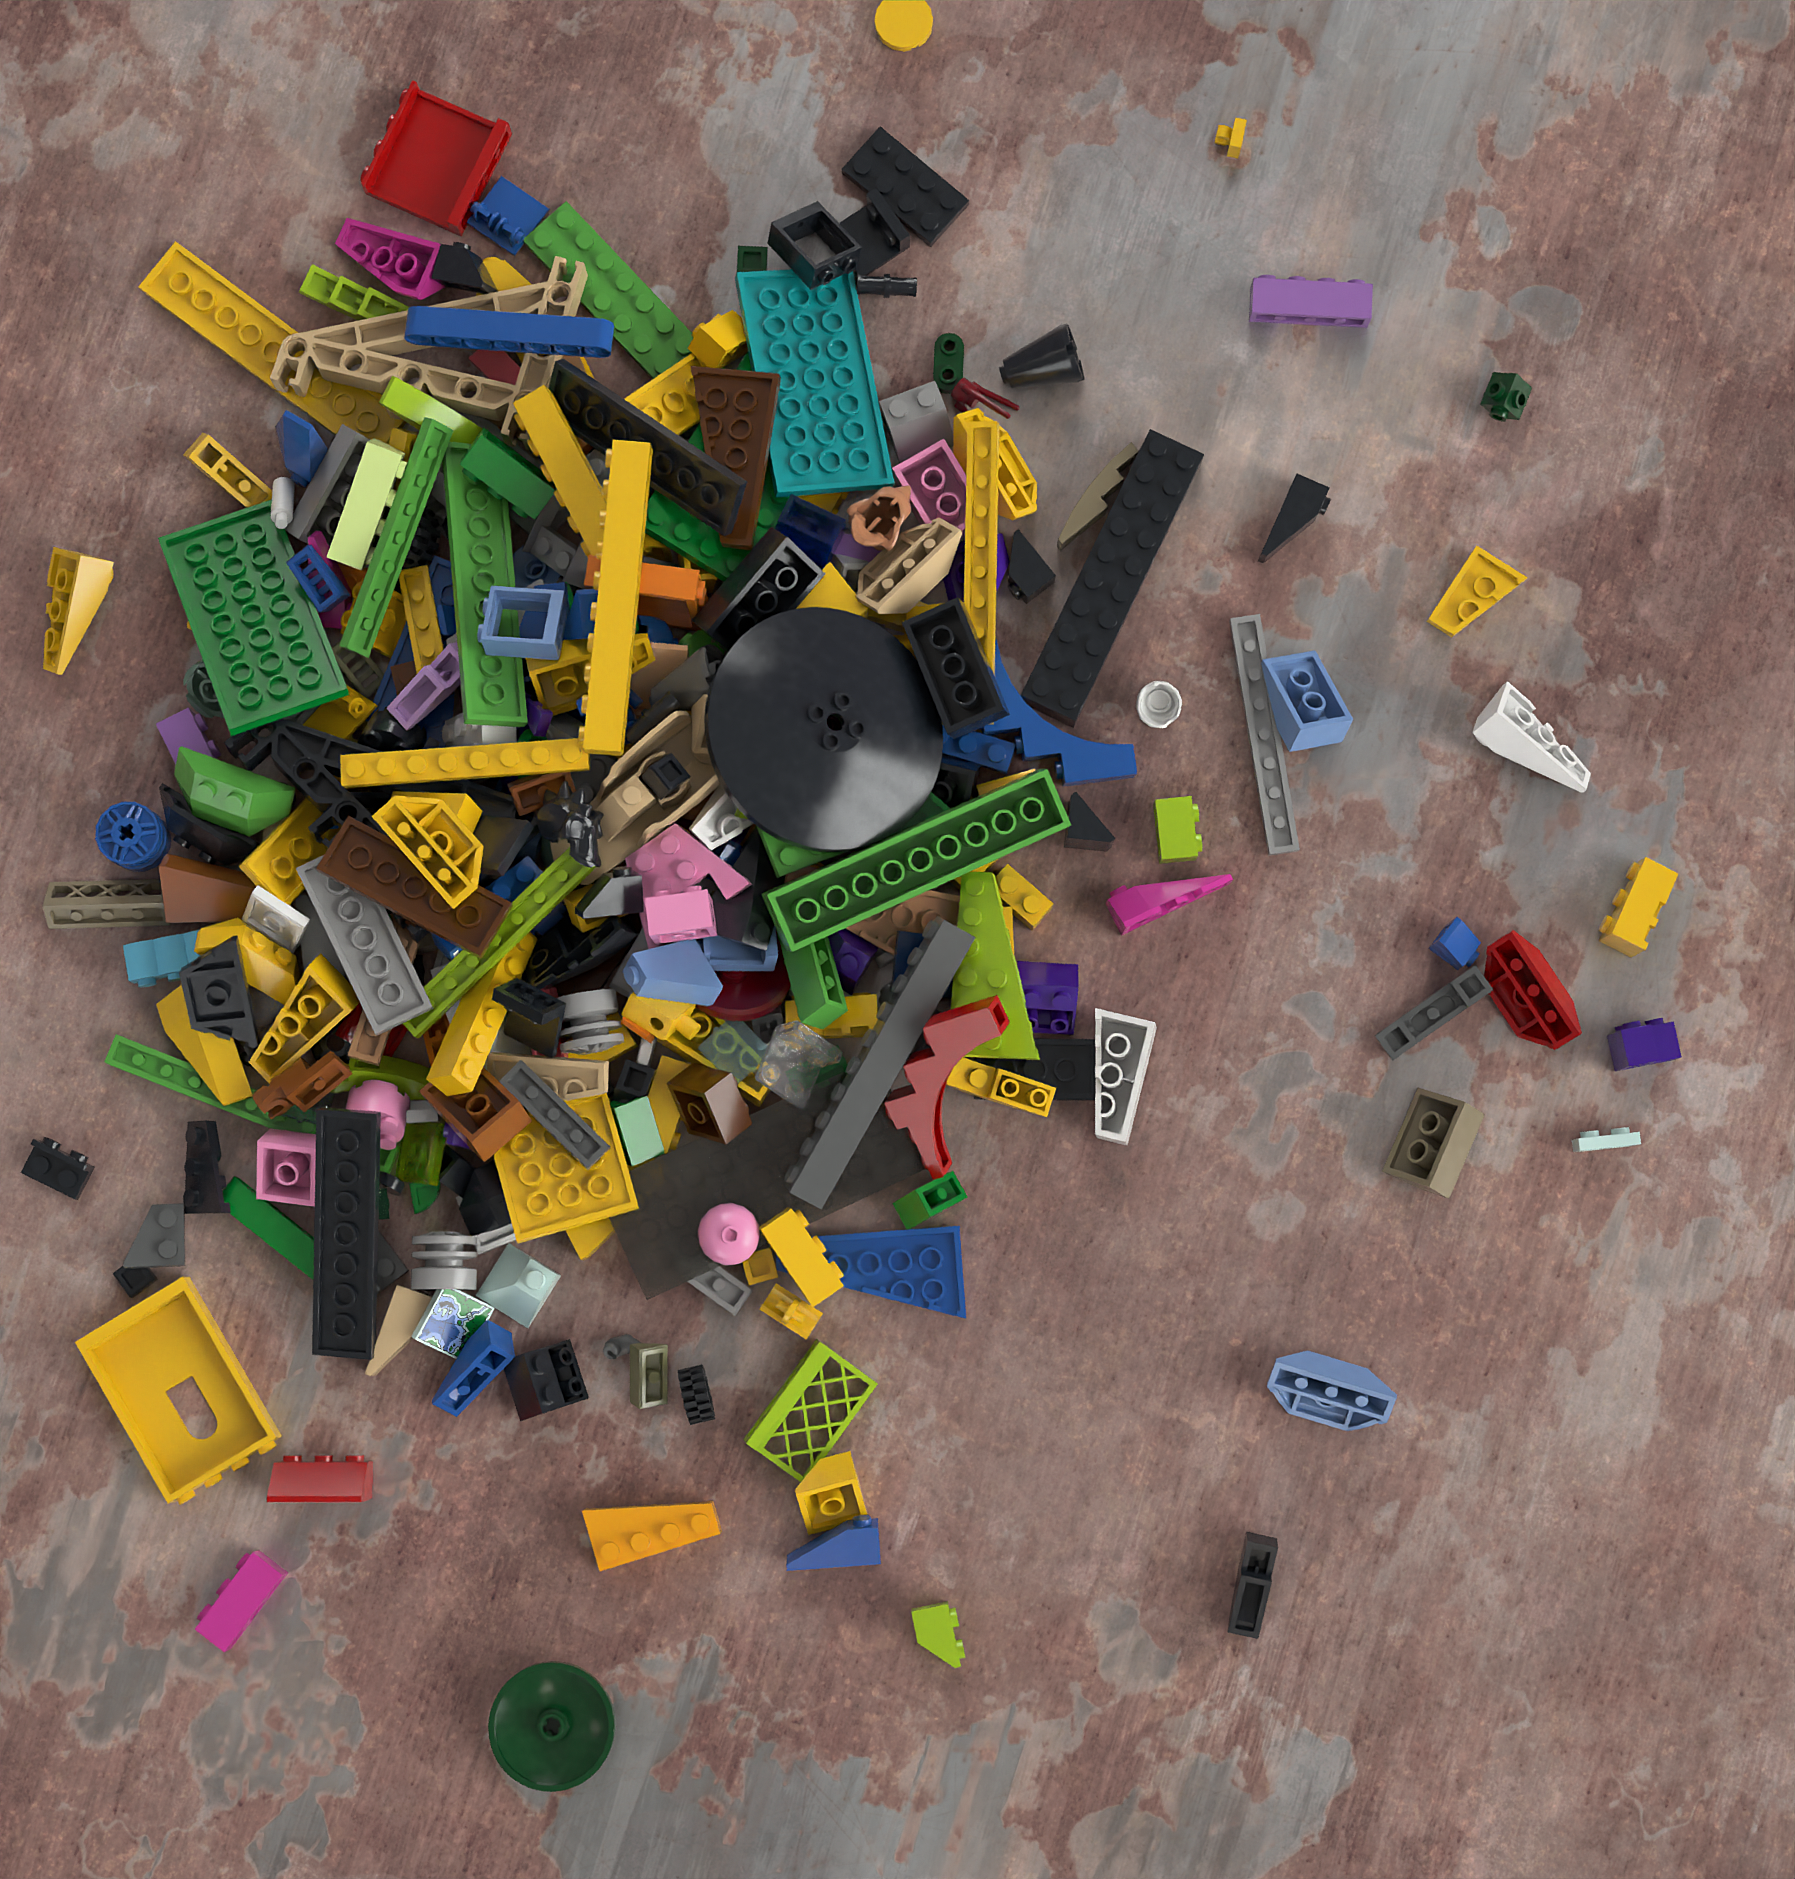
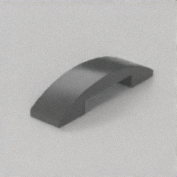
(1434, 1012)

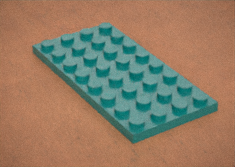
(828, 407)

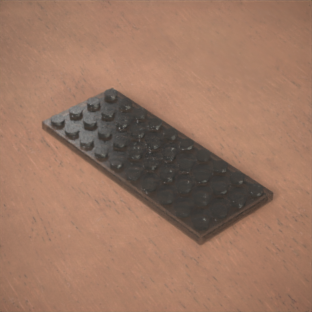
(749, 1172)

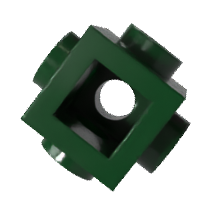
(1506, 396)

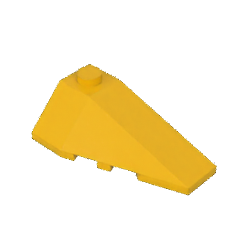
(211, 1056)

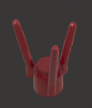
(970, 393)

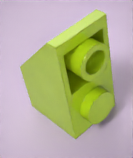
(936, 1633)

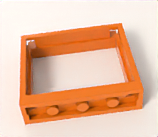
(664, 592)

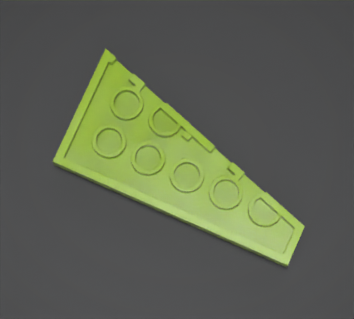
(991, 968)

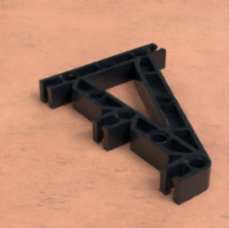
(304, 748)

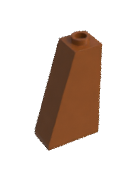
(202, 891)

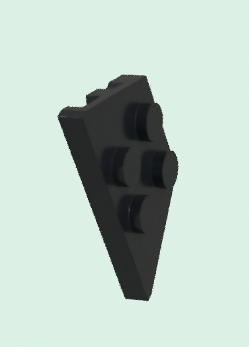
(219, 994)

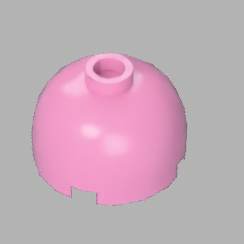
(728, 1234)

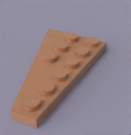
(906, 916)

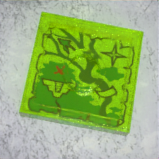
(421, 1153)

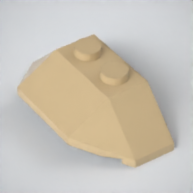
(910, 569)

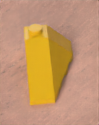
(77, 591)
(562, 680)

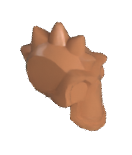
(879, 518)

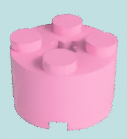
(383, 1098)

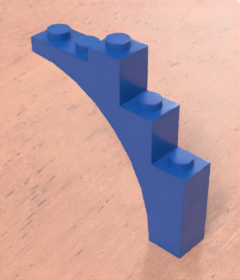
(1078, 759)

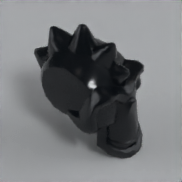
(570, 818)

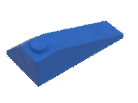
(300, 448)

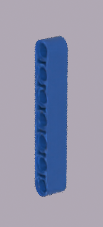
(509, 331)

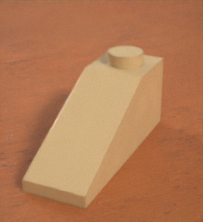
(398, 1326)

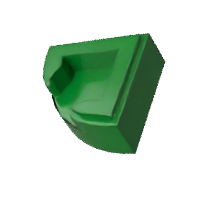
(423, 1196)

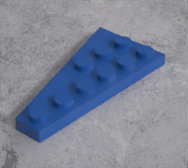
(902, 1265)

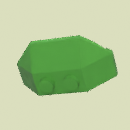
(230, 793)

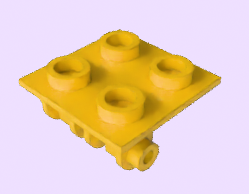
(342, 715)

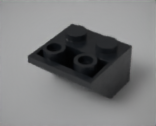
(545, 1380)

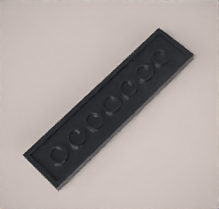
(677, 466)
(346, 1233)

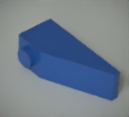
(476, 1366)
(845, 1545)

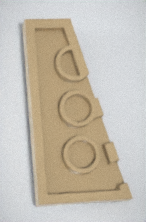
(565, 1076)

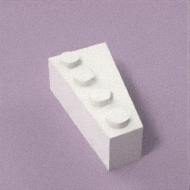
(1121, 1064)

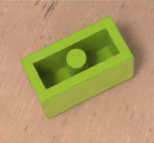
(1176, 829)

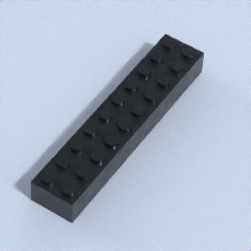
(1111, 578)

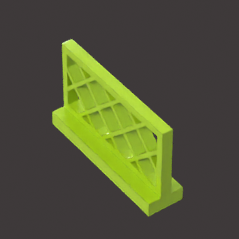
(790, 1393)

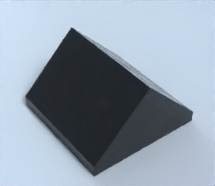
(1086, 828)

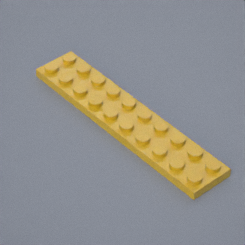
(253, 340)

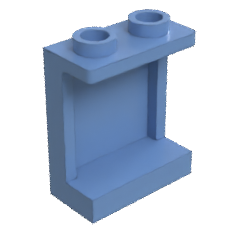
(732, 956)

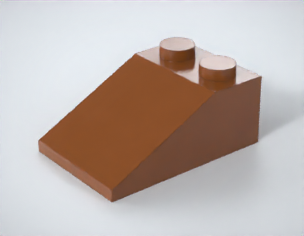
(482, 1117)

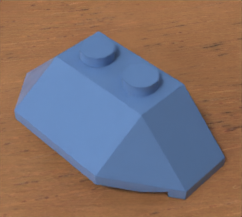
(1330, 1391)

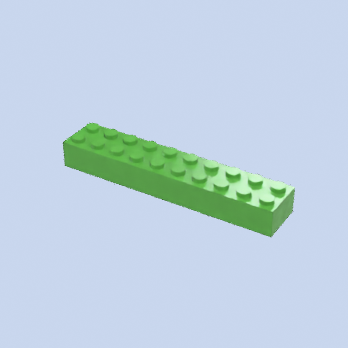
(916, 860)

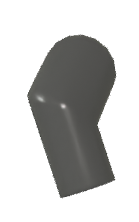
(618, 1346)

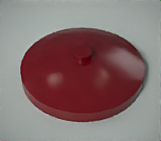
(750, 993)

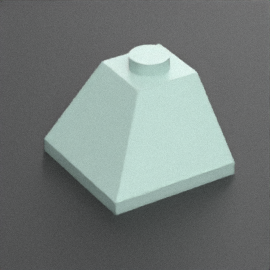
(518, 1285)

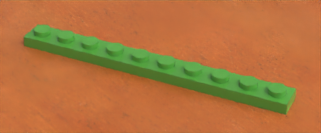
(184, 1079)

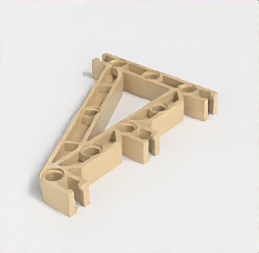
(376, 339)

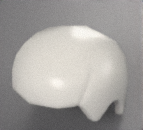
(1158, 704)

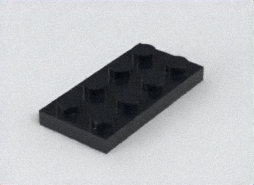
(908, 185)

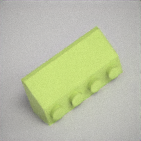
(366, 504)

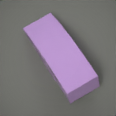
(427, 688)

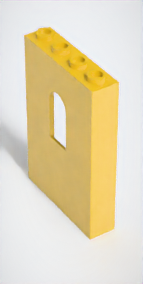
(155, 1350)

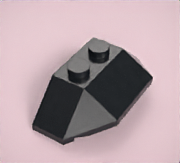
(213, 840)
(484, 1201)

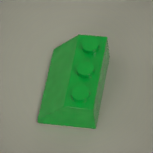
(507, 474)

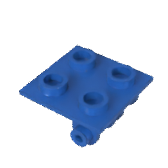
(507, 215)

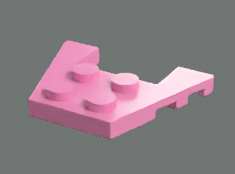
(677, 862)

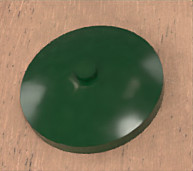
(552, 1726)

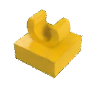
(1231, 136)

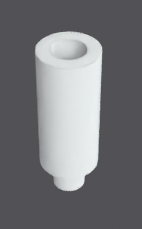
(282, 502)

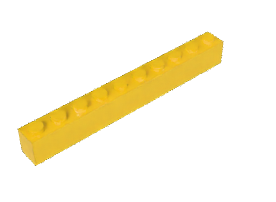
(617, 598)

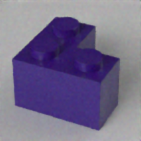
(1643, 1045)

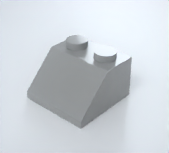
(916, 420)

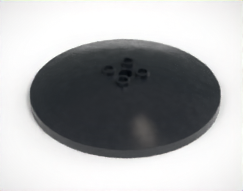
(774, 739)

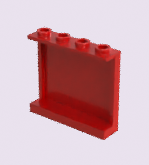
(435, 159)

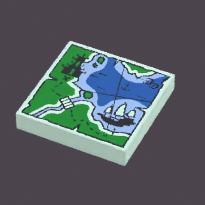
(451, 1320)

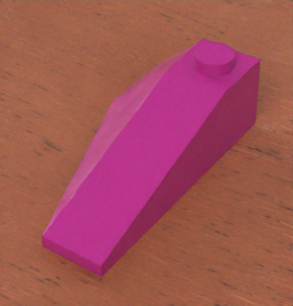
(393, 257)
(1148, 902)

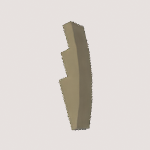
(1091, 504)

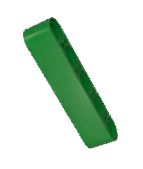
(271, 1225)

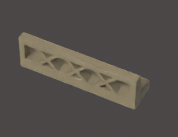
(105, 908)

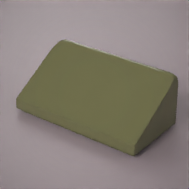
(648, 1374)

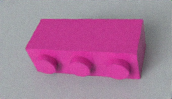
(240, 1600)

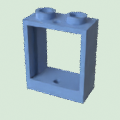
(529, 600)

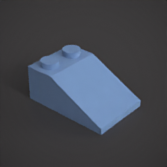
(1305, 701)

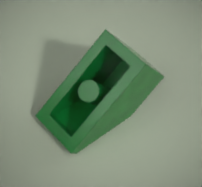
(929, 1200)

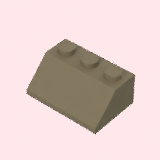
(1433, 1142)

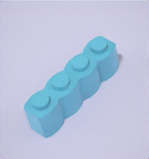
(159, 958)

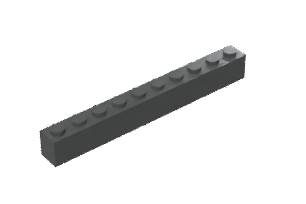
(878, 1062)

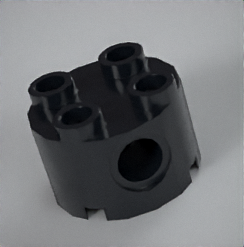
(387, 734)

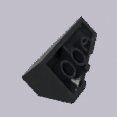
(746, 916)

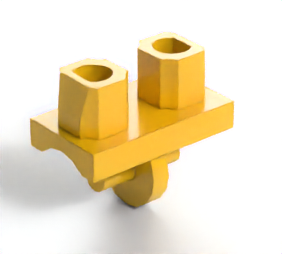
(791, 1311)

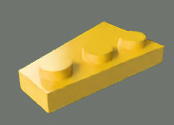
(1473, 591)

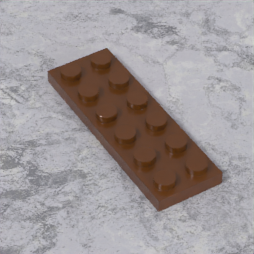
(383, 873)

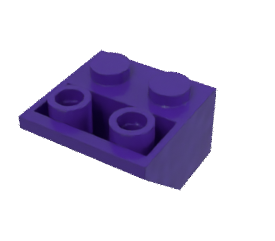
(1050, 995)

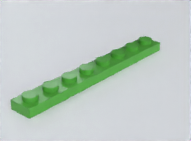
(396, 537)

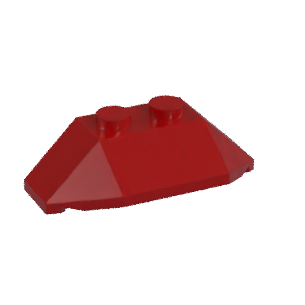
(1530, 993)

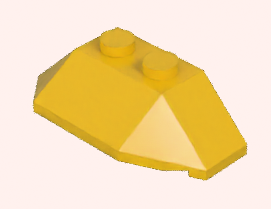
(1015, 482)
(434, 843)
(265, 962)

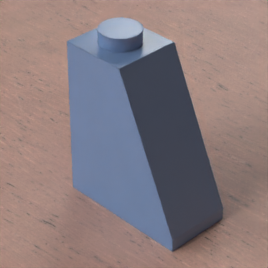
(673, 974)

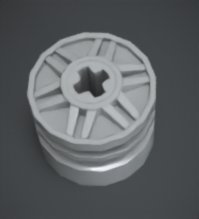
(588, 1022)
(444, 1262)

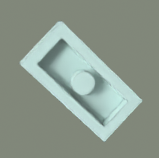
(1619, 1138)

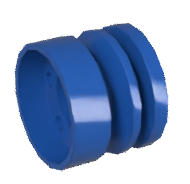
(147, 846)

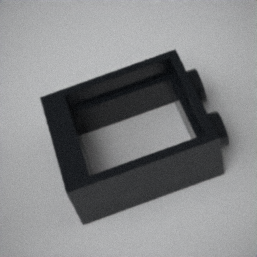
(803, 223)

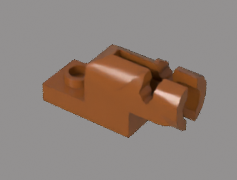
(301, 1085)

